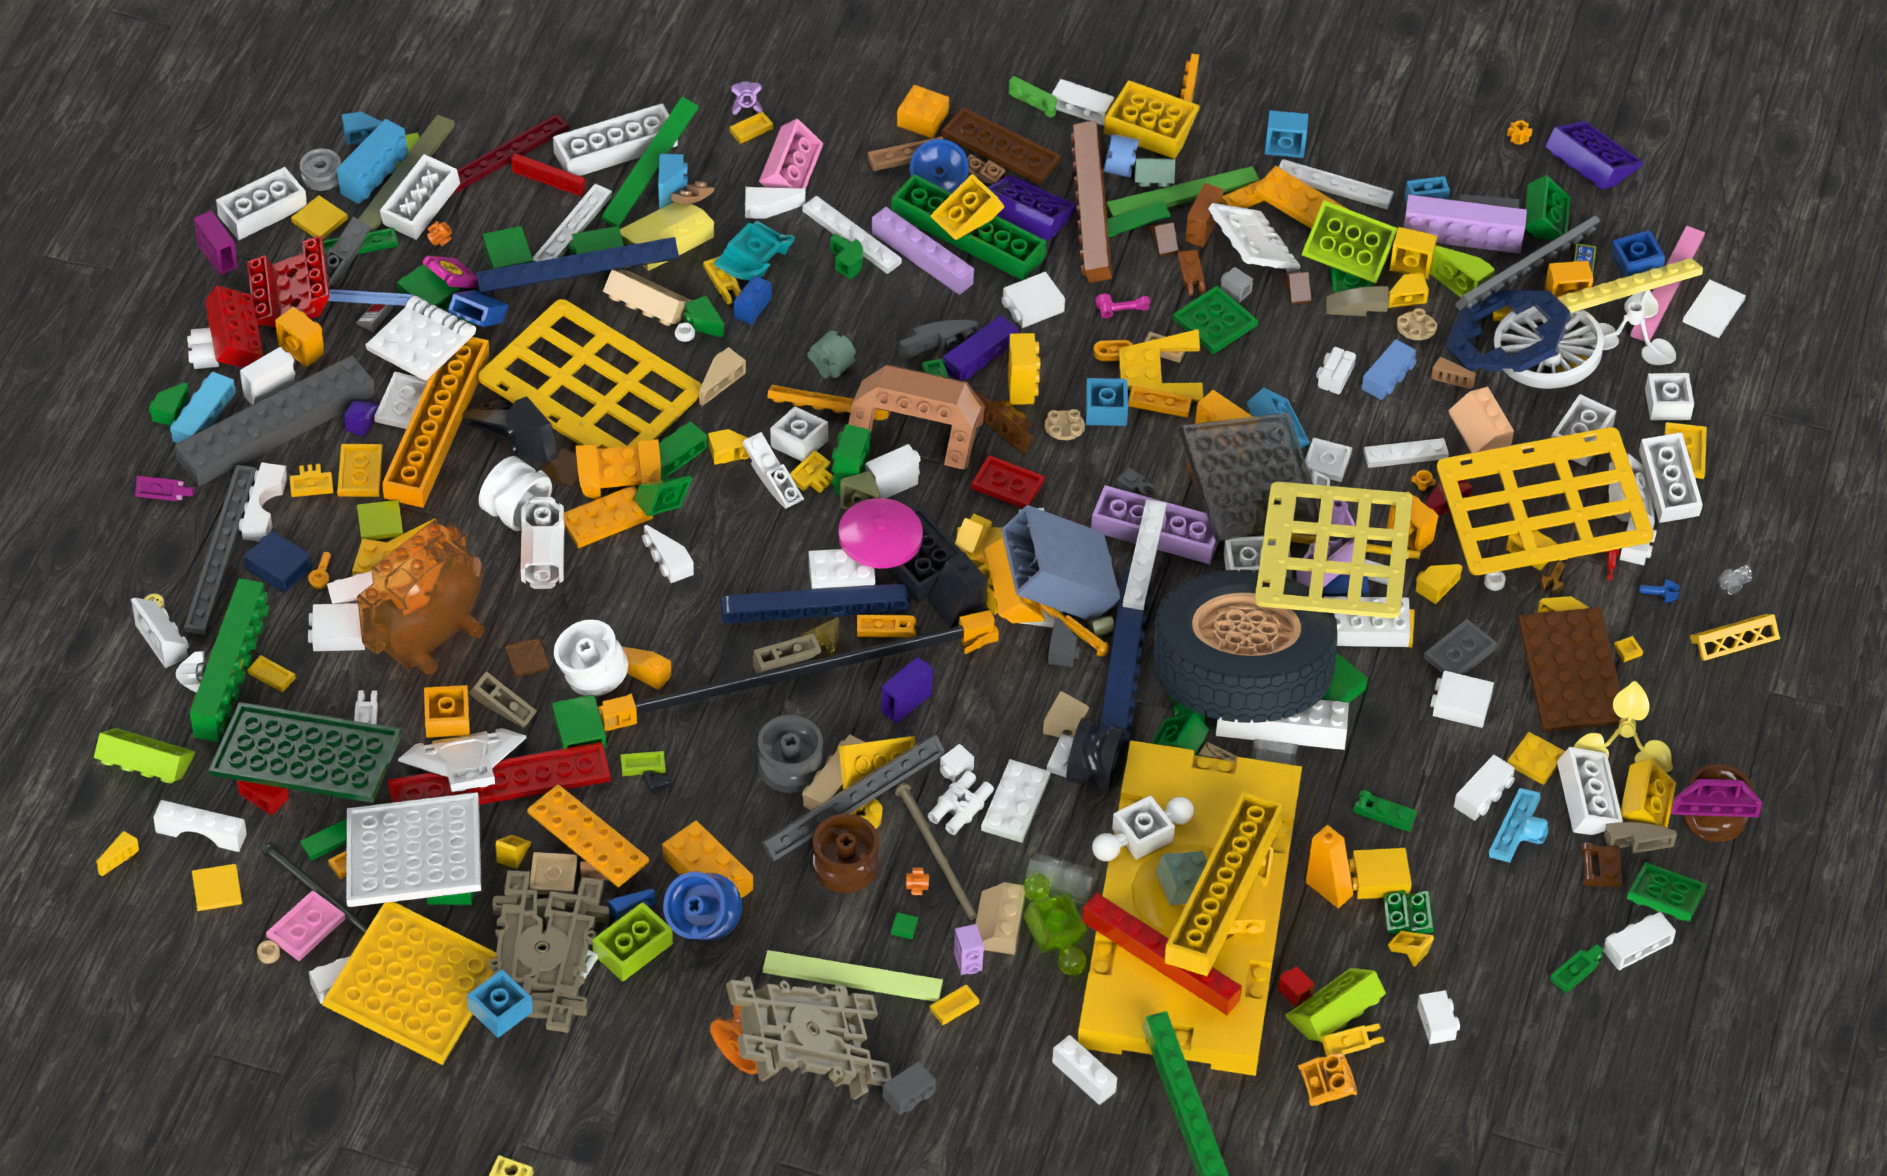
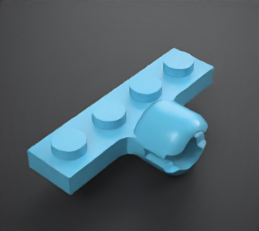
(1519, 826)

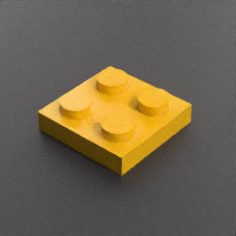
(1535, 758)

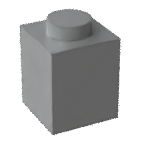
(1236, 284)

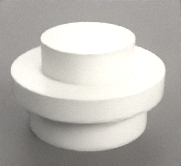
(684, 332)

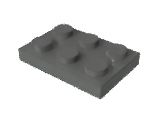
(1461, 649)

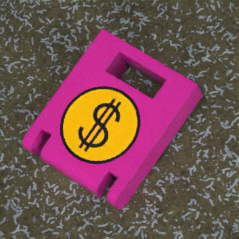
(452, 271)

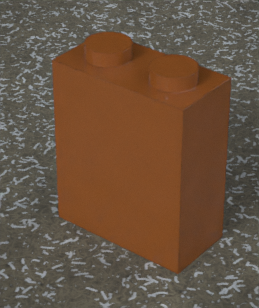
(1200, 220)

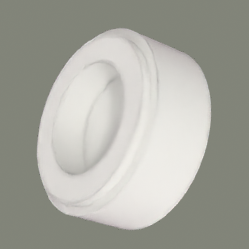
(1495, 580)

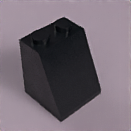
(959, 590)

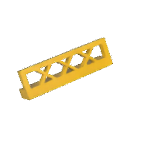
(1732, 629)

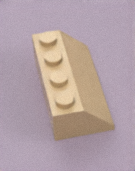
(646, 295)

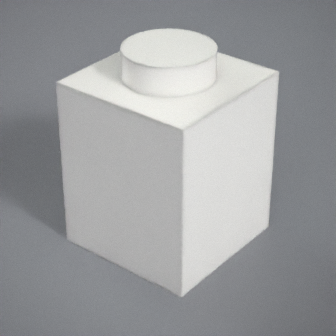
(956, 763)

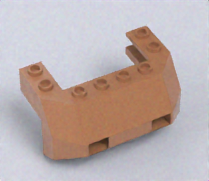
(923, 397)

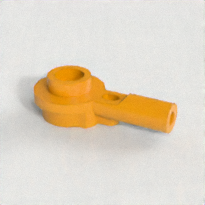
(319, 578)

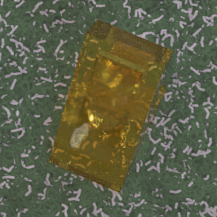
(826, 634)

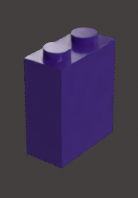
(907, 690)

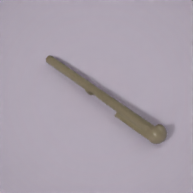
(903, 790)

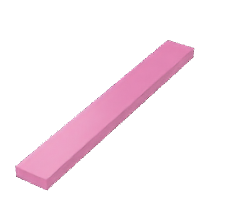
(1685, 249)

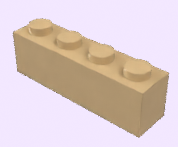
(828, 781)

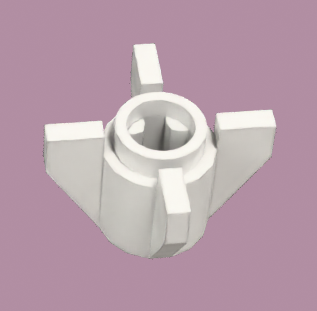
(192, 670)

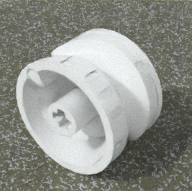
(509, 488)
(591, 658)

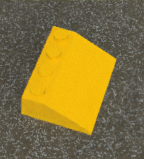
(1152, 117)

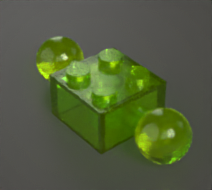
(1054, 923)

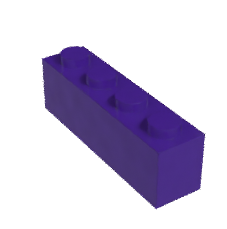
(979, 349)

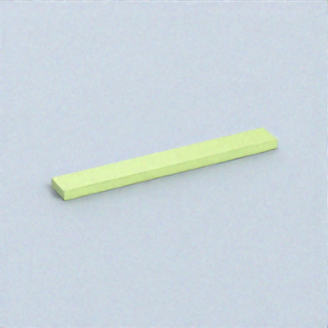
(852, 976)

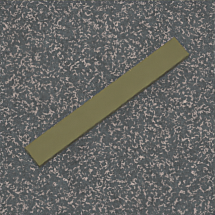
(427, 145)

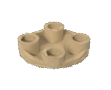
(1416, 325)
(1064, 424)

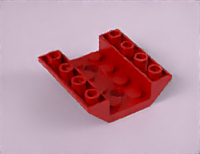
(277, 292)

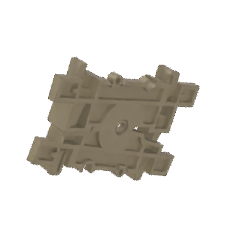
(779, 1033)

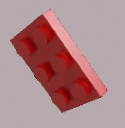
(1008, 482)

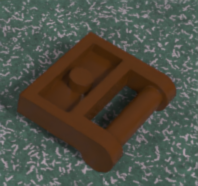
(1608, 865)

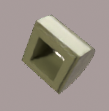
(1101, 625)

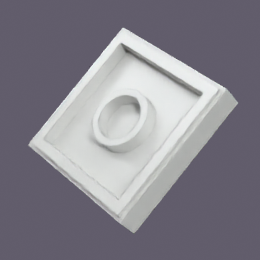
(1328, 458)

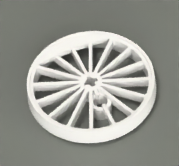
(1567, 348)

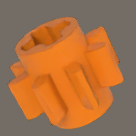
(439, 233)
(917, 881)

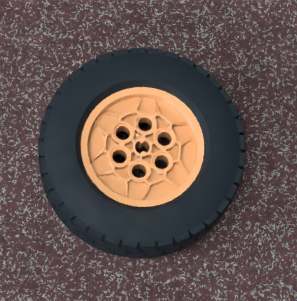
(1241, 658)

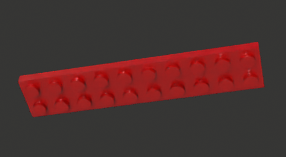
(516, 776)

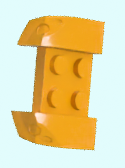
(617, 466)

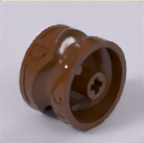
(1717, 827)
(845, 853)

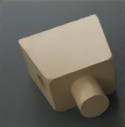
(1065, 716)

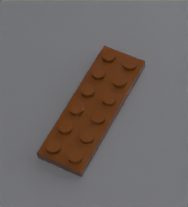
(1001, 145)

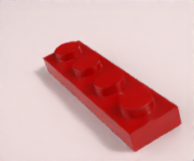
(548, 175)

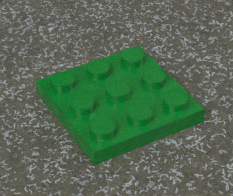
(1216, 318)
(1666, 891)

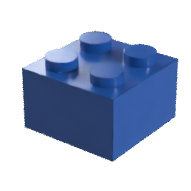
(1637, 253)

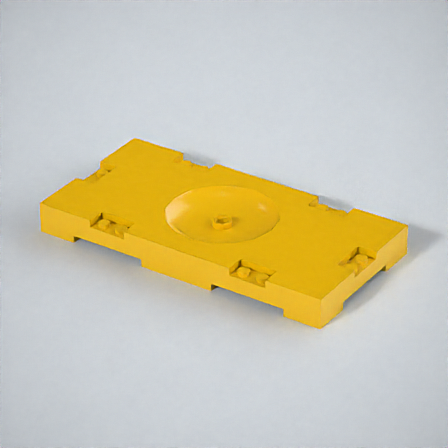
(1126, 989)

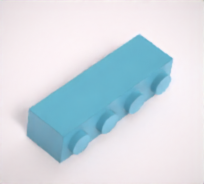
(203, 407)

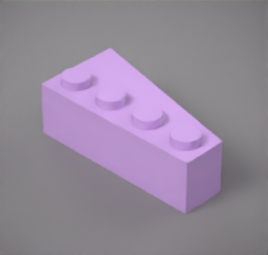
(1339, 550)

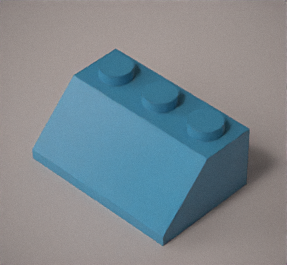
(1270, 403)

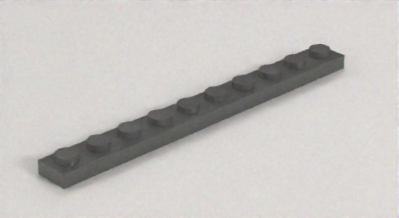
(1524, 266)
(220, 551)
(854, 796)

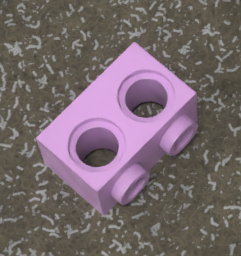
(968, 949)

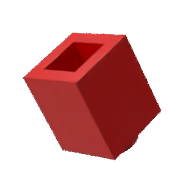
(1295, 986)

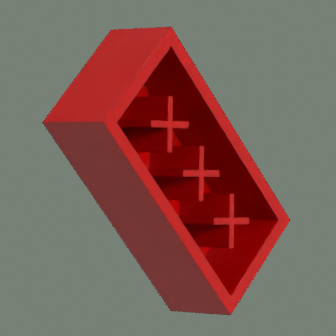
(233, 327)

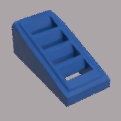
(622, 905)

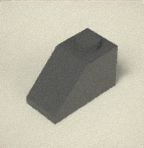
(1063, 645)

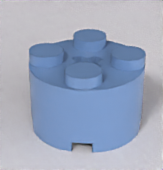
(1120, 155)

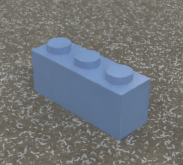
(1389, 370)

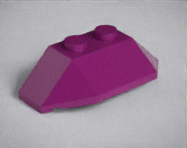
(1717, 798)

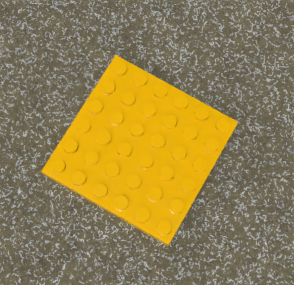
(411, 981)

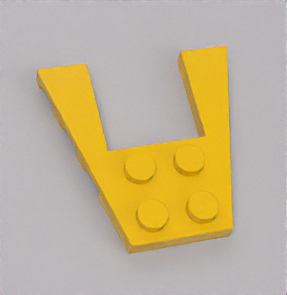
(1142, 364)

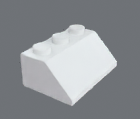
(1616, 493)
(159, 632)

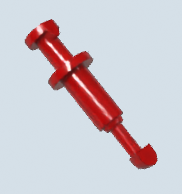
(1611, 562)

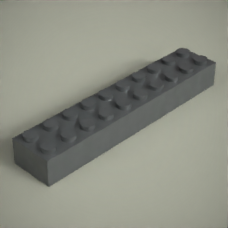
(274, 420)

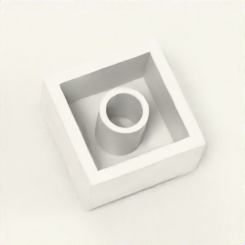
(1669, 396)
(799, 434)

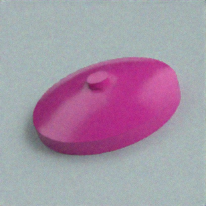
(880, 533)

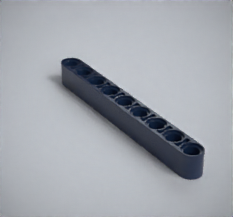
(814, 603)

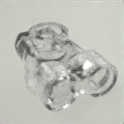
(1733, 580)

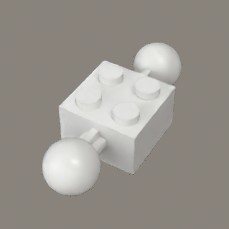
(1143, 828)

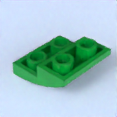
(1408, 912)

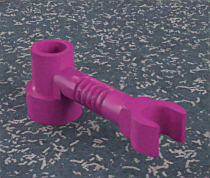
(1107, 307)

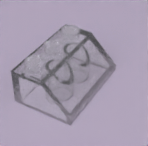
(1065, 877)

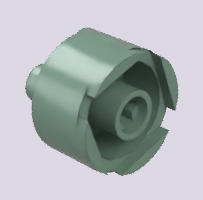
(832, 355)

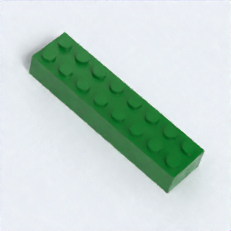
(994, 242)
(229, 660)

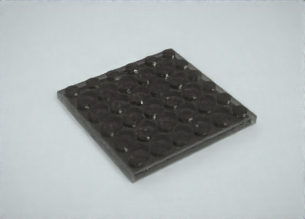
(1238, 464)

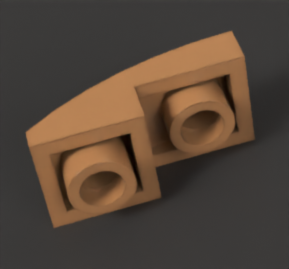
(985, 172)
(693, 193)

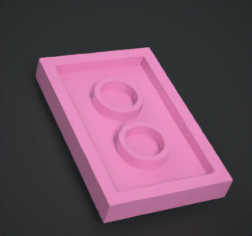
(306, 925)

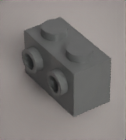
(909, 1088)

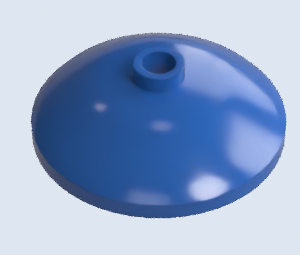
(940, 155)

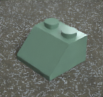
(1154, 171)

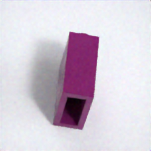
(215, 243)

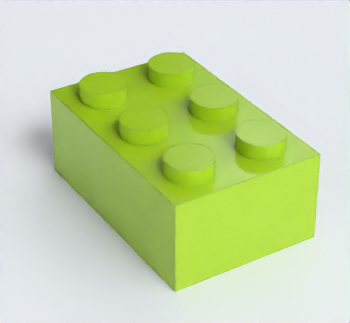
(632, 941)

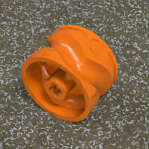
(726, 1034)

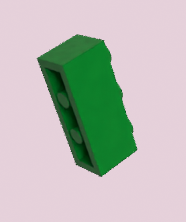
(681, 448)

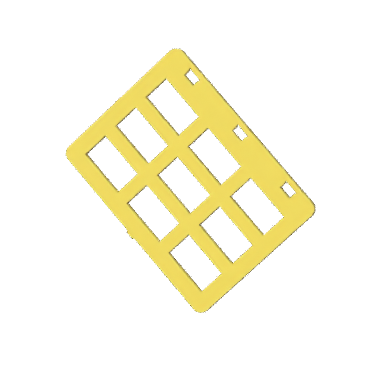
(1276, 558)

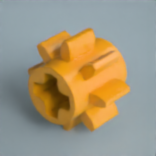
(1519, 132)

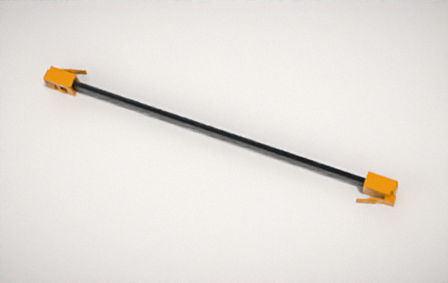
(972, 629)

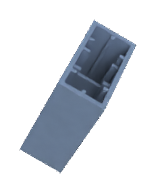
(1060, 563)

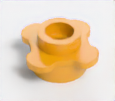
(1423, 480)

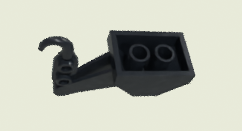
(519, 423)

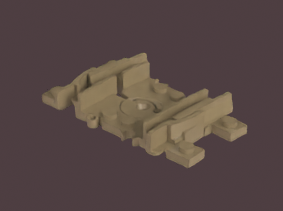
(569, 925)

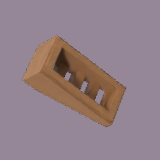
(1453, 374)

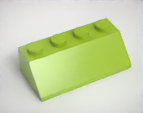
(143, 754)
(1337, 1003)

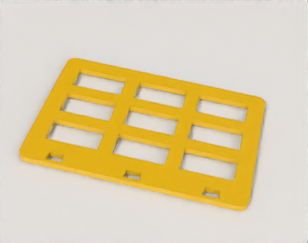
(570, 424)
(1546, 451)

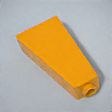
(1329, 867)

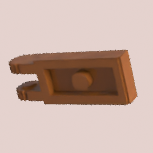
(1191, 271)

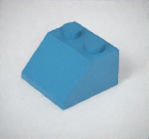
(671, 177)

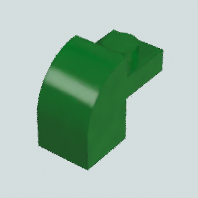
(849, 255)

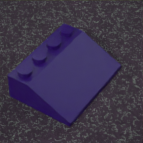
(1592, 154)
(1032, 207)

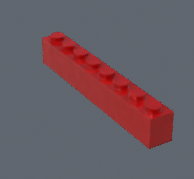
(1151, 948)

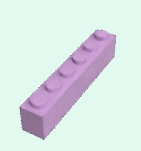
(922, 250)

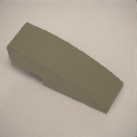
(1358, 301)
(1639, 836)

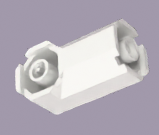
(542, 543)

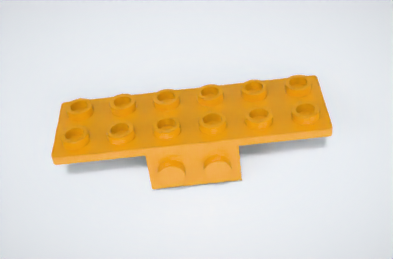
(588, 835)

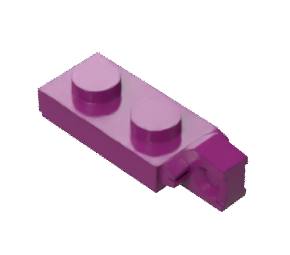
(162, 488)

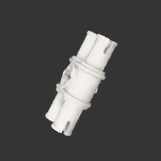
(960, 802)

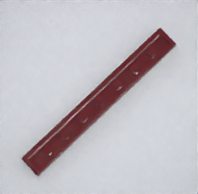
(502, 154)

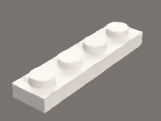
(1405, 452)

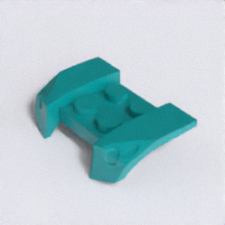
(751, 250)

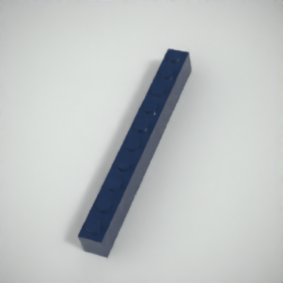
(577, 265)
(1123, 664)

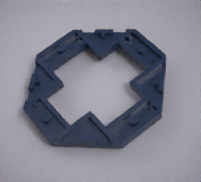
(1497, 359)

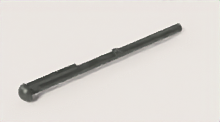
(269, 849)

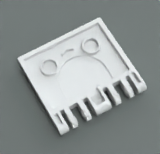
(1253, 237)
(421, 341)

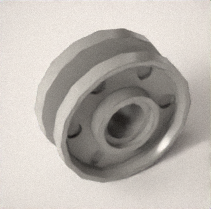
(320, 169)

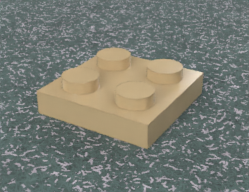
(553, 873)

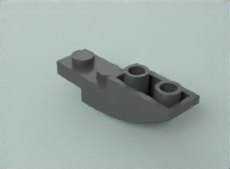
(345, 250)
(942, 334)

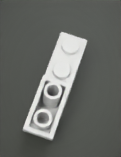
(770, 471)

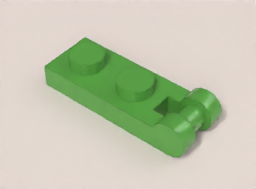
(1033, 96)

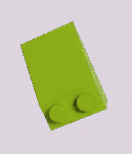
(1459, 270)

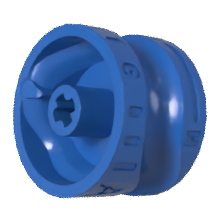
(702, 906)

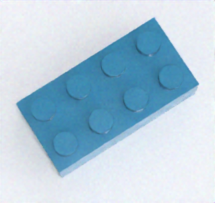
(372, 161)

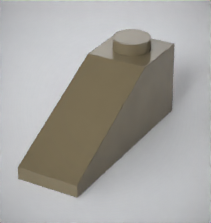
(785, 653)
(502, 700)

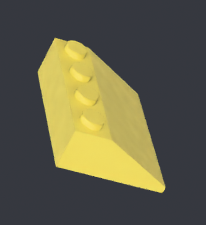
(684, 222)

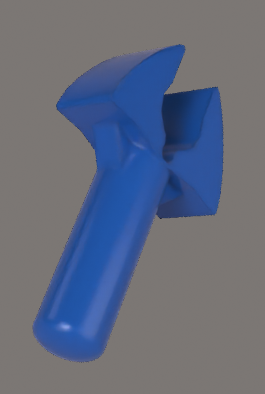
(1662, 590)

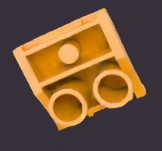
(1327, 1078)

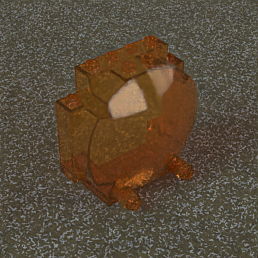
(421, 596)

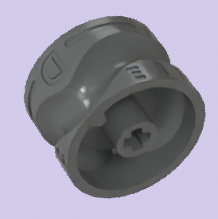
(789, 753)

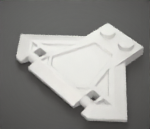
(465, 758)

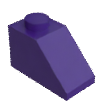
(360, 417)

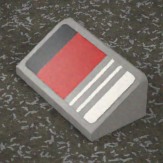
(374, 316)

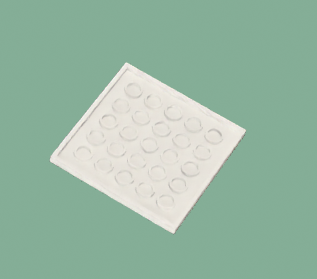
(413, 849)

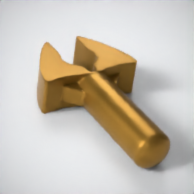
(1546, 581)

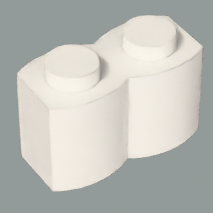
(202, 349)

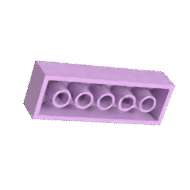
(1467, 223)
(1182, 533)

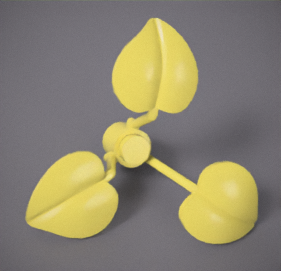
(1630, 705)

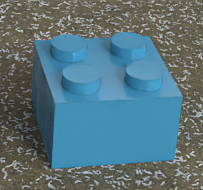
(1286, 134)
(1106, 401)
(500, 1003)

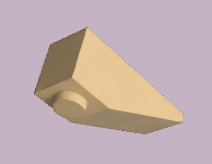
(724, 371)

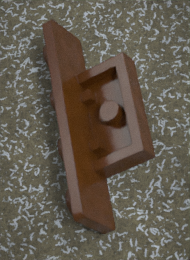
(1007, 422)

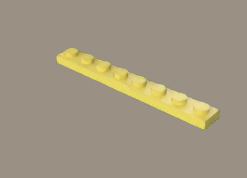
(1631, 285)

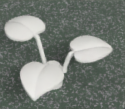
(1637, 308)

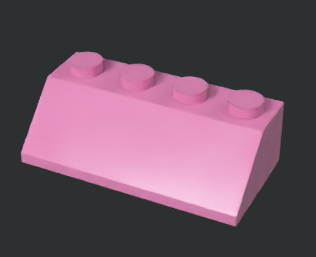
(791, 157)

